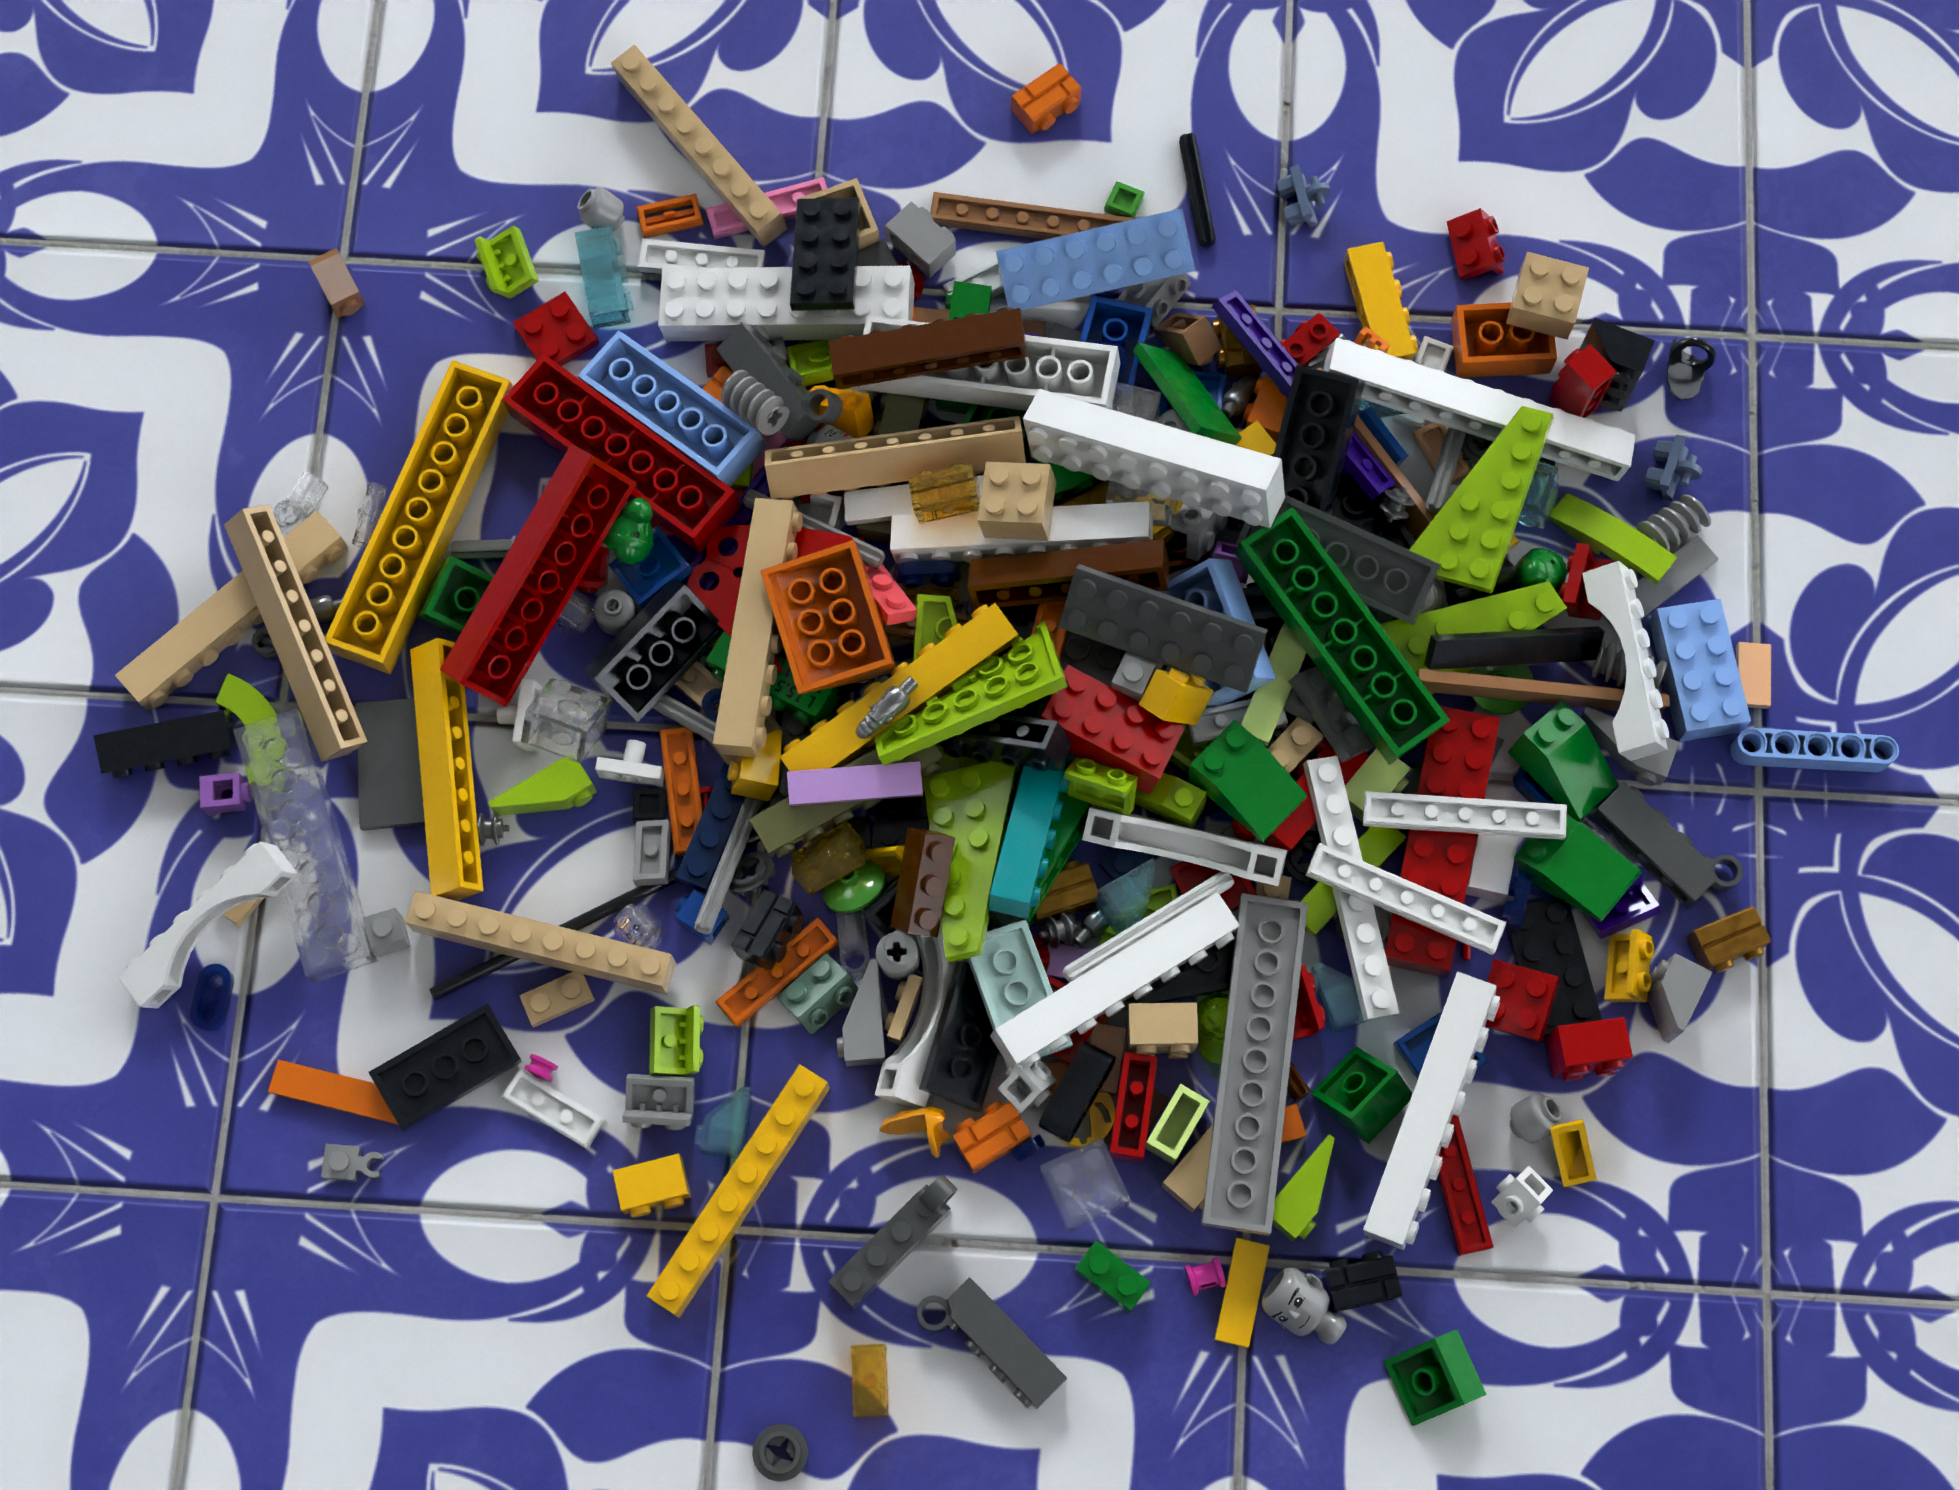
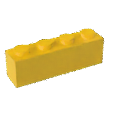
(1379, 297)

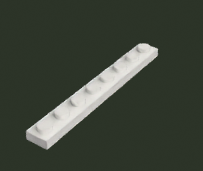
(1355, 915)

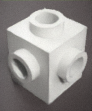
(1028, 1086)
(1521, 1196)

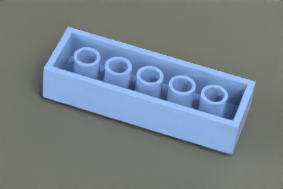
(1096, 260)
(673, 408)

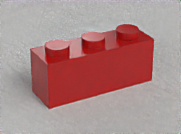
(1582, 382)
(1133, 1107)

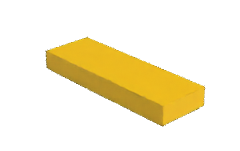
(1242, 1293)

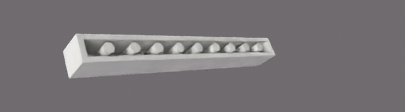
(1478, 408)

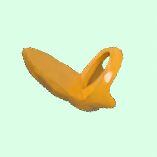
(919, 1120)

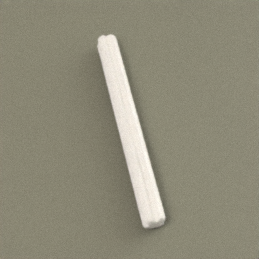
(1218, 883)

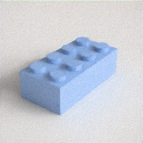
(1217, 588)
(1699, 670)

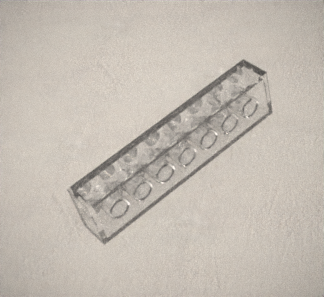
(302, 824)

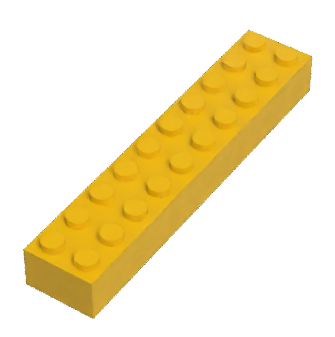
(419, 518)

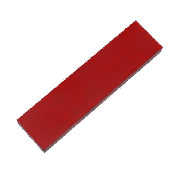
(1462, 1196)

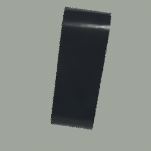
(1077, 1091)

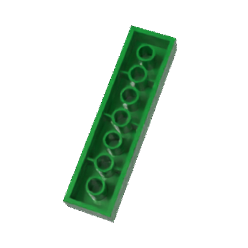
(1341, 636)

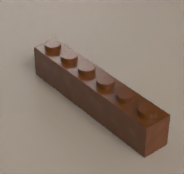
(928, 348)
(1048, 575)

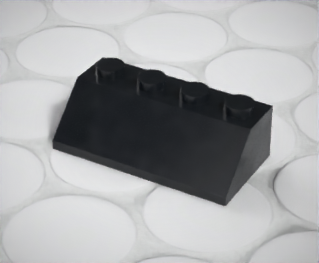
(654, 649)

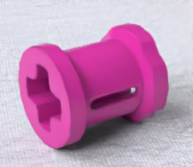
(1205, 1276)

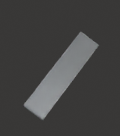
(1691, 562)

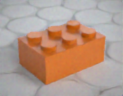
(1492, 348)

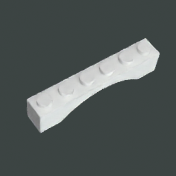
(1638, 721)
(1184, 843)
(160, 969)
(904, 1069)

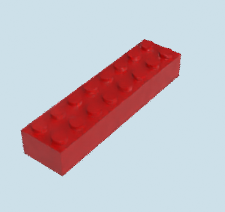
(570, 412)
(538, 576)
(1453, 765)

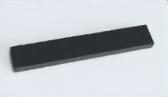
(1513, 647)

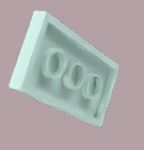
(1011, 975)

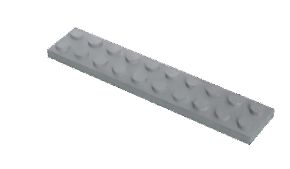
(1254, 1065)

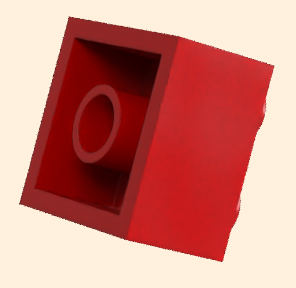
(1588, 1048)

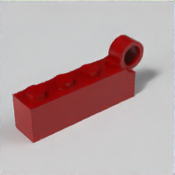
(1300, 821)

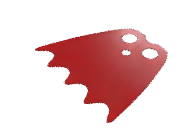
(723, 599)

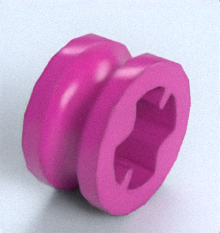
(540, 1067)

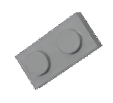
(652, 852)

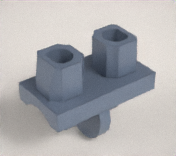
(1297, 185)
(1677, 466)

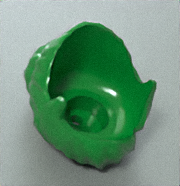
(621, 538)
(1540, 567)

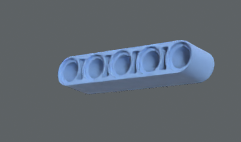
(1828, 744)

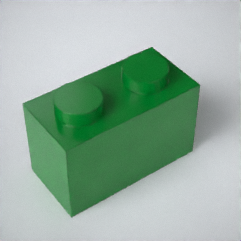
(1112, 1277)

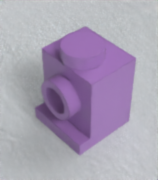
(214, 789)

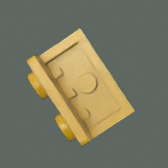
(1629, 967)

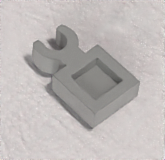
(345, 1163)

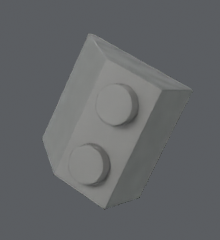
(1675, 994)

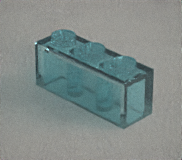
(604, 277)

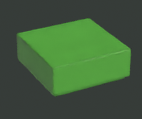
(1124, 200)

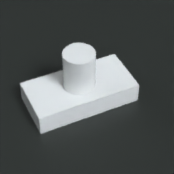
(515, 714)
(631, 767)

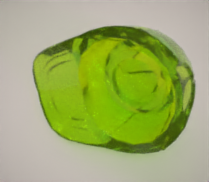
(1211, 1025)

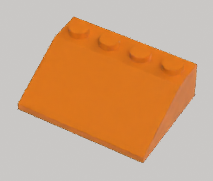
(828, 619)

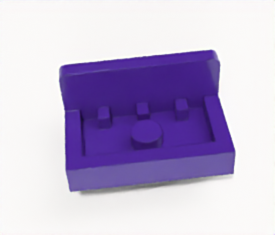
(1631, 909)

